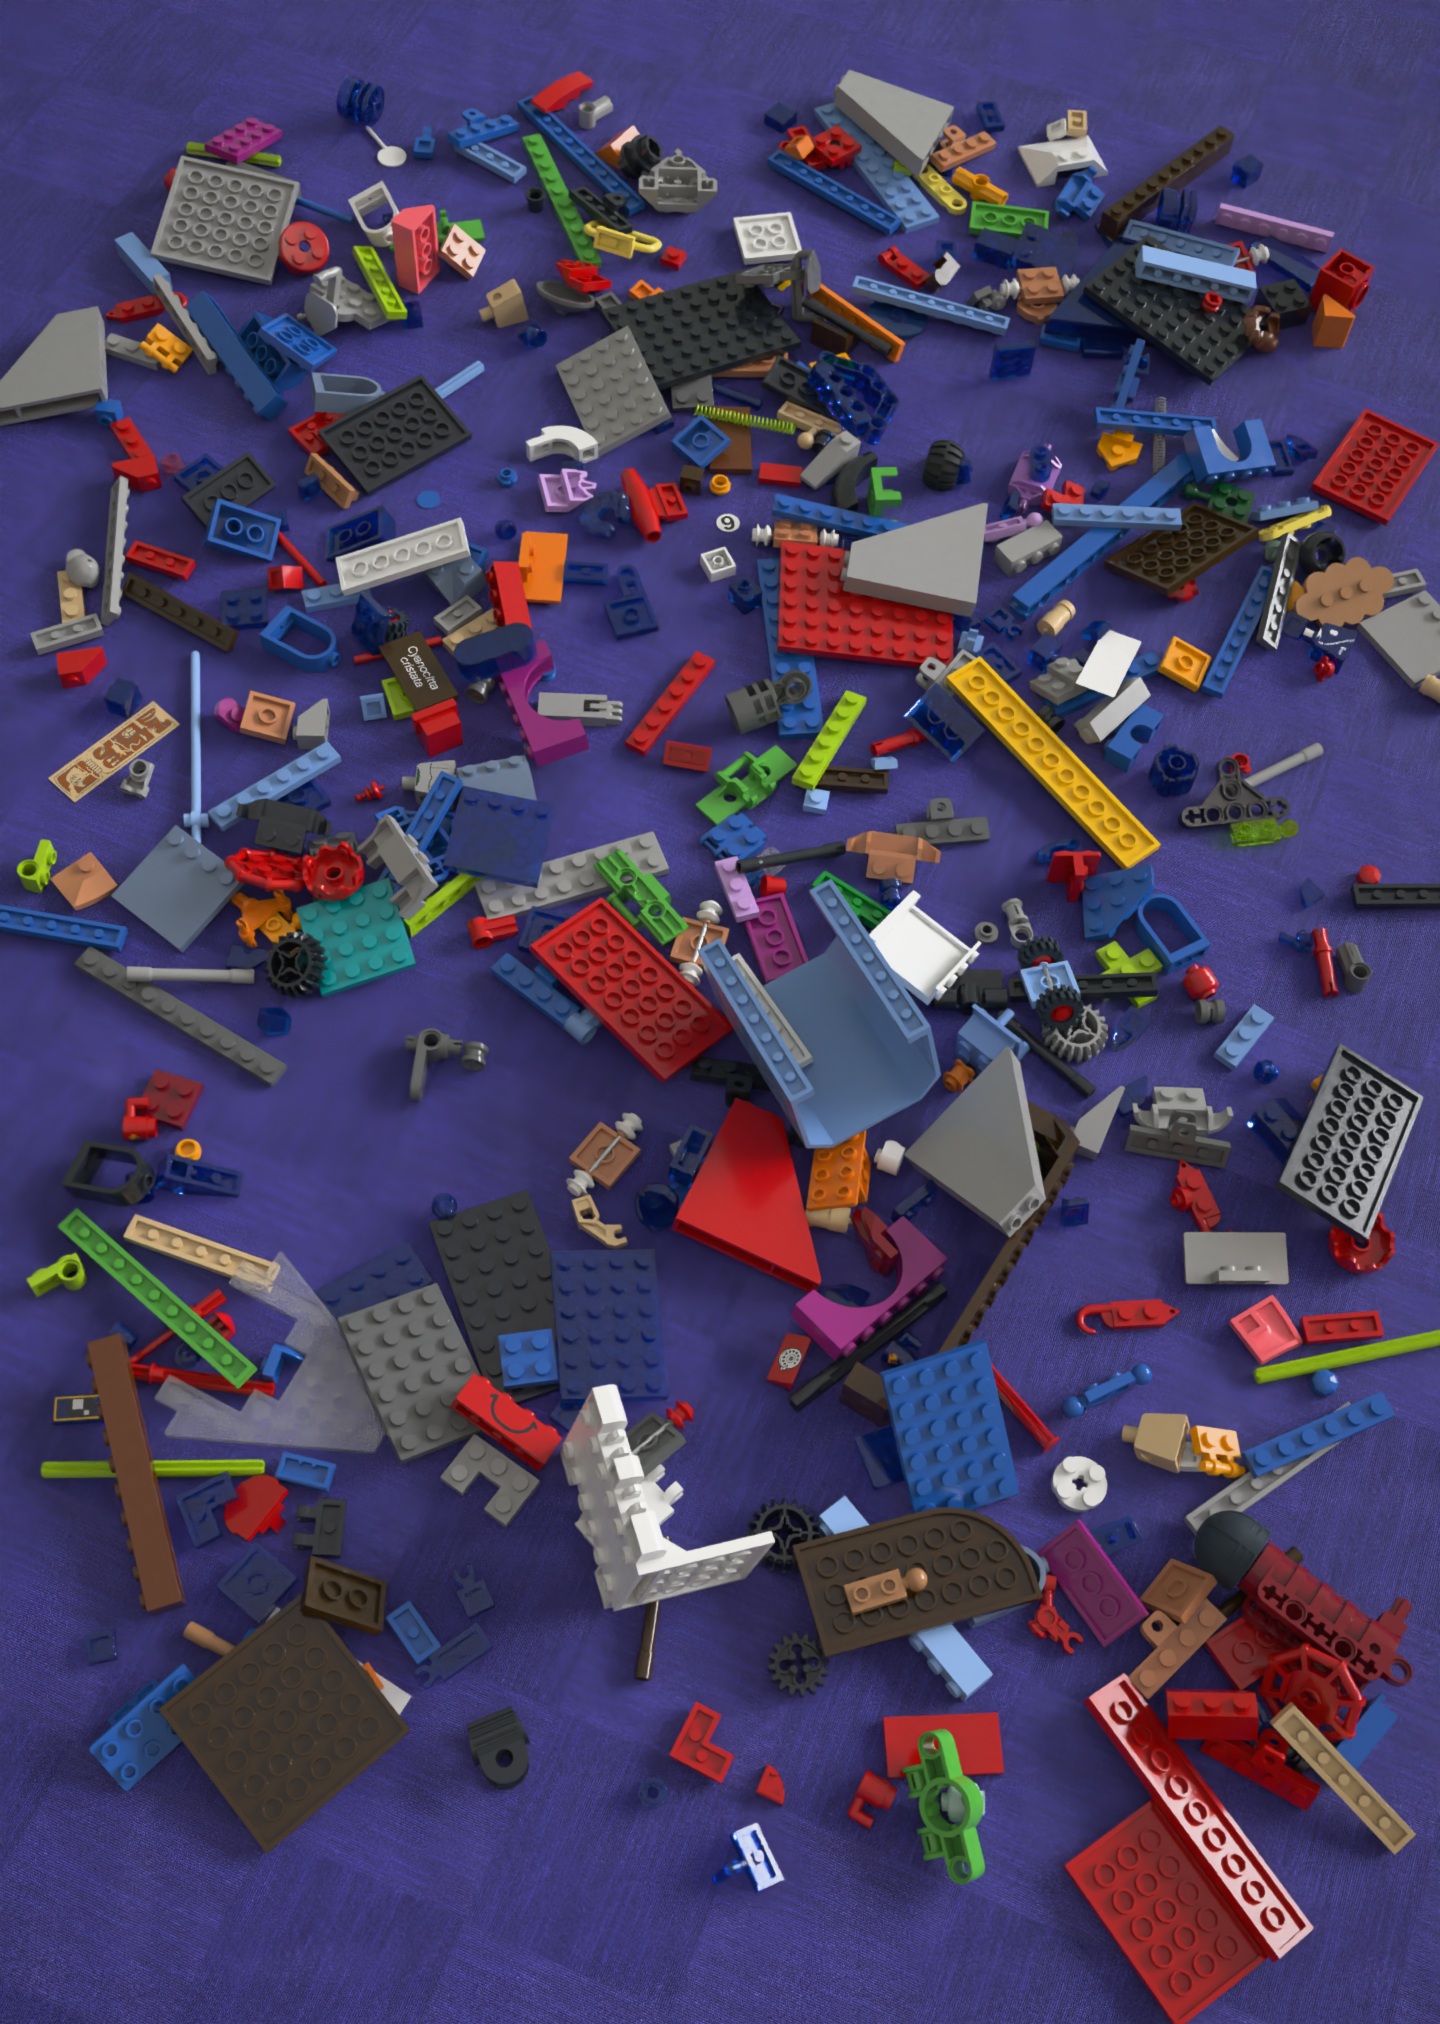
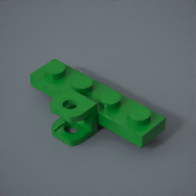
(865, 909)

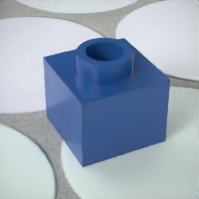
(108, 411)

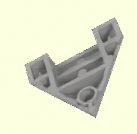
(677, 185)

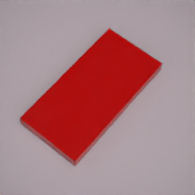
(974, 1736)

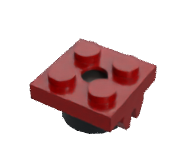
(836, 147)

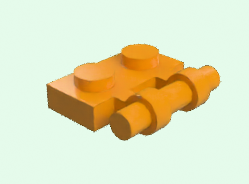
(169, 345)
(1214, 1444)

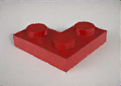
(1071, 494)
(694, 1748)

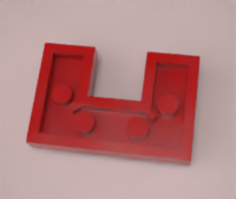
(306, 433)

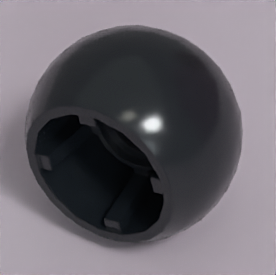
(1329, 550)

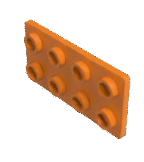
(542, 566)
(840, 1175)

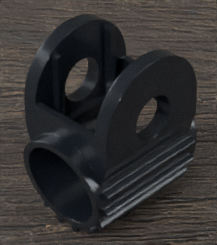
(497, 1737)

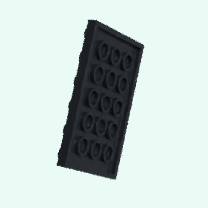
(394, 435)

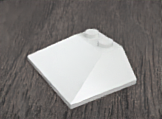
(1050, 157)

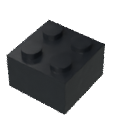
(1287, 300)

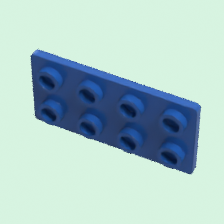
(139, 1730)

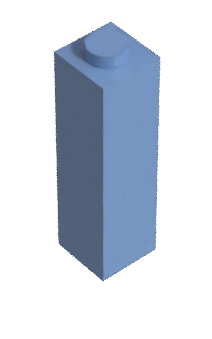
(140, 261)

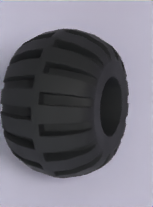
(942, 465)

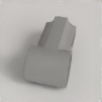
(591, 112)

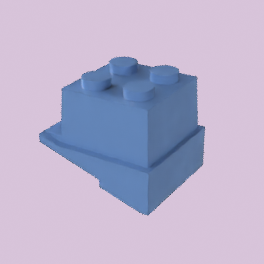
(984, 1039)

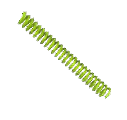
(745, 420)

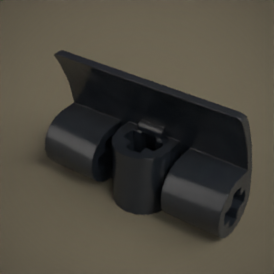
(972, 987)

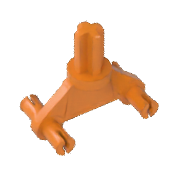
(257, 912)

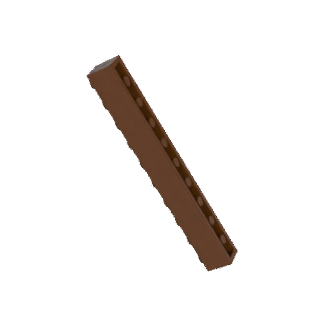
(136, 1475)

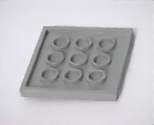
(1408, 637)

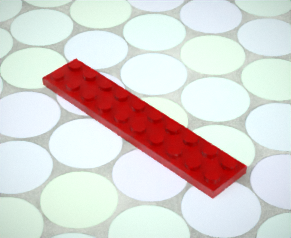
(1199, 1817)

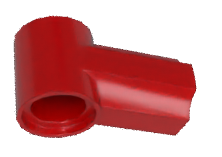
(485, 932)

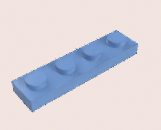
(493, 161)

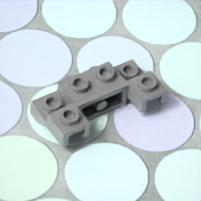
(404, 861)

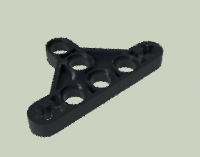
(1221, 802)

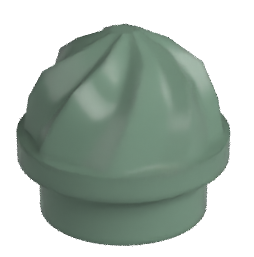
(1270, 550)

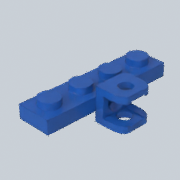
(479, 130)
(1127, 383)
(536, 987)

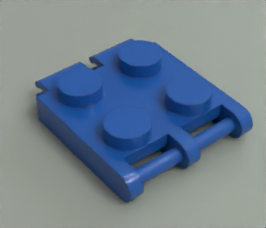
(734, 838)

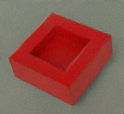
(673, 258)

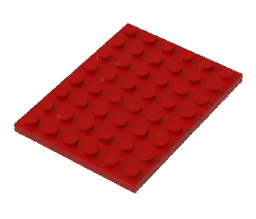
(841, 624)

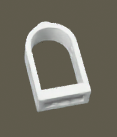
(367, 202)

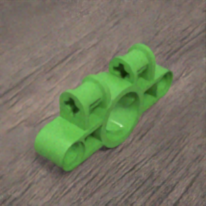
(940, 1839)

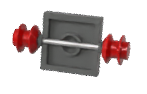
(657, 1438)

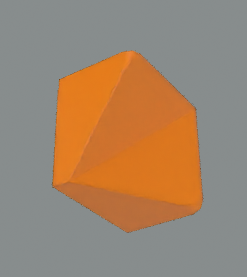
(800, 147)

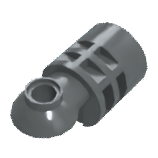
(759, 702)

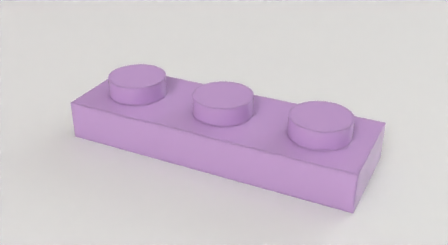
(736, 890)

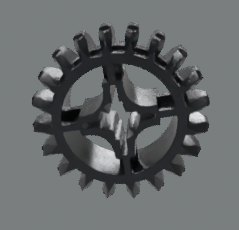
(283, 967)
(794, 1534)

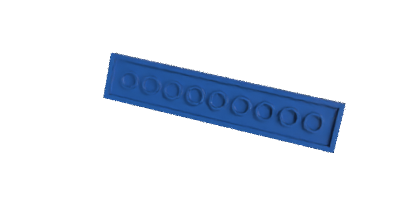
(800, 719)

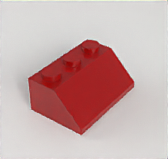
(1211, 1714)

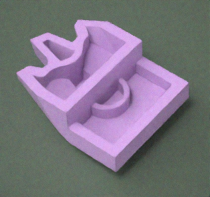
(565, 490)

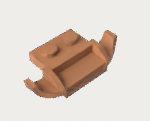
(892, 854)

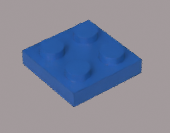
(528, 1359)

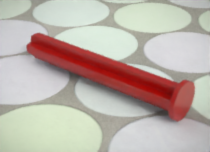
(1024, 1413)

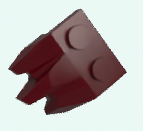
(872, 1235)

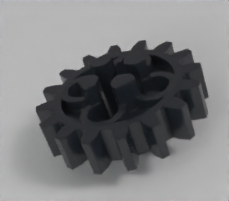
(786, 1655)

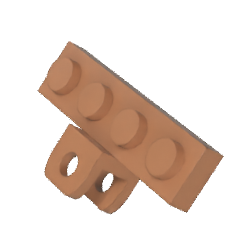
(960, 149)
(1173, 1645)

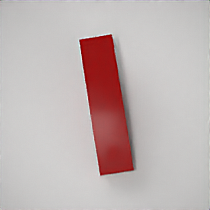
(560, 92)

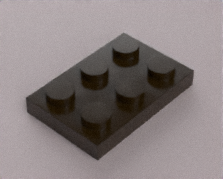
(343, 1596)

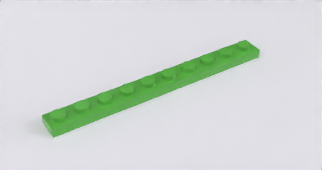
(558, 197)
(158, 1298)

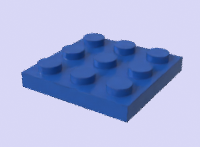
(297, 342)

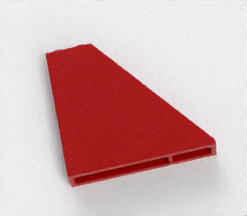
(751, 1199)

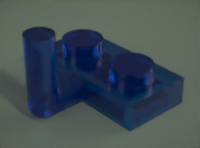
(754, 1858)

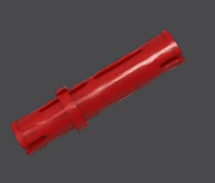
(909, 738)
(1323, 954)

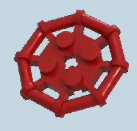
(267, 869)
(1321, 1684)

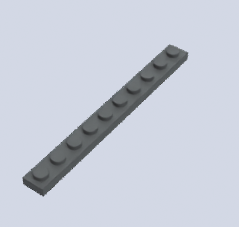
(182, 1017)

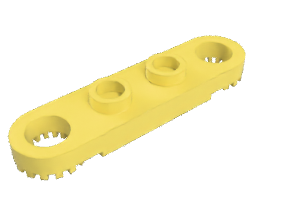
(941, 191)
(1300, 522)

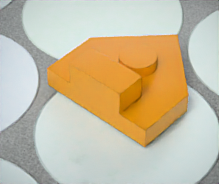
(1118, 449)

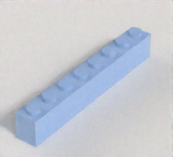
(944, 1646)

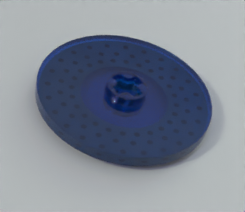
(899, 321)

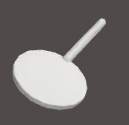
(389, 156)

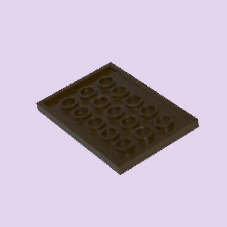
(1173, 558)

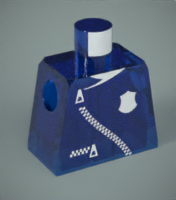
(1330, 642)

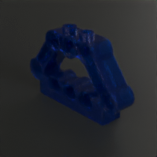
(834, 384)

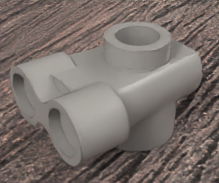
(138, 779)

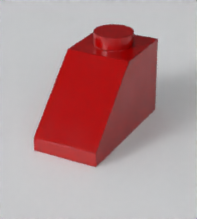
(140, 472)
(80, 666)

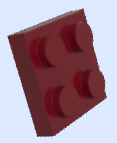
(170, 1099)

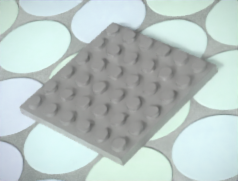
(224, 220)

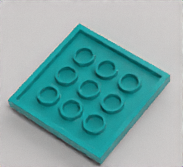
(360, 937)

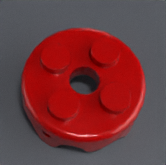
(296, 260)
(333, 860)
(1362, 1261)

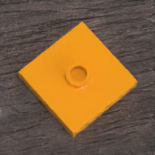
(1184, 664)

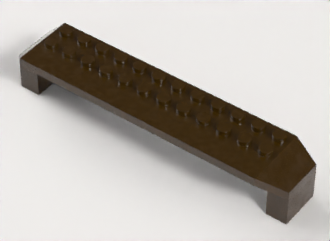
(1058, 1144)

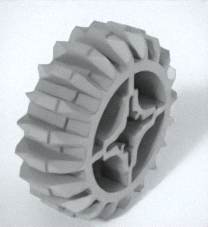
(1083, 1042)

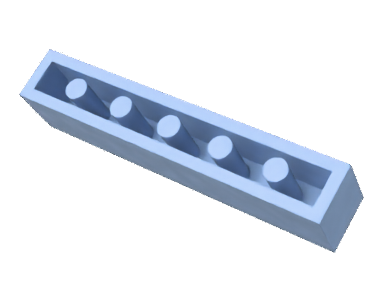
(1195, 274)

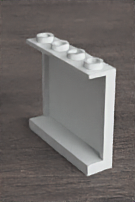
(921, 950)

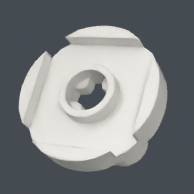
(1091, 1474)

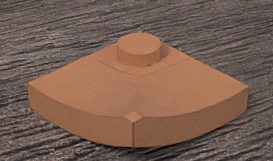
(84, 882)

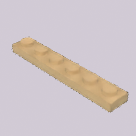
(189, 1247)
(1342, 1778)

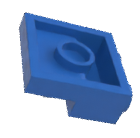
(700, 442)

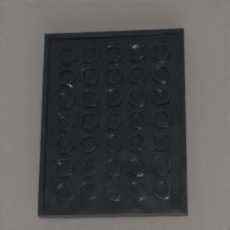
(1174, 316)
(703, 329)

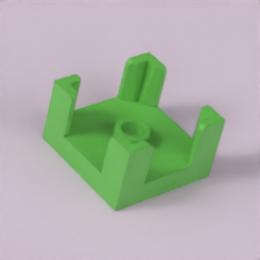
(876, 496)

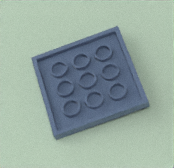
(178, 888)

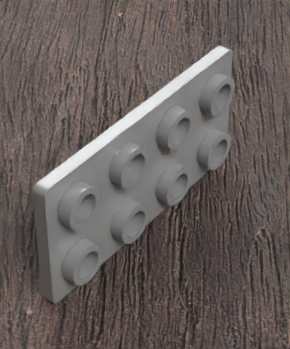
(1235, 1258)

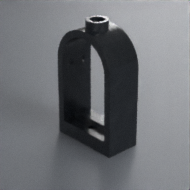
(86, 1165)

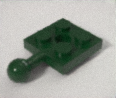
(1220, 496)

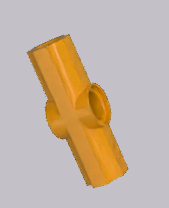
(979, 187)

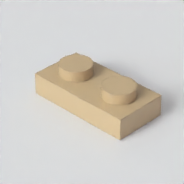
(1076, 123)

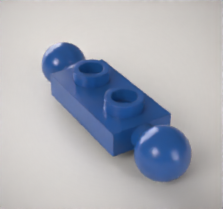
(1115, 1384)

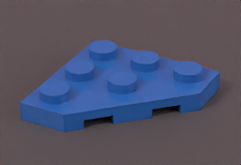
(1112, 898)

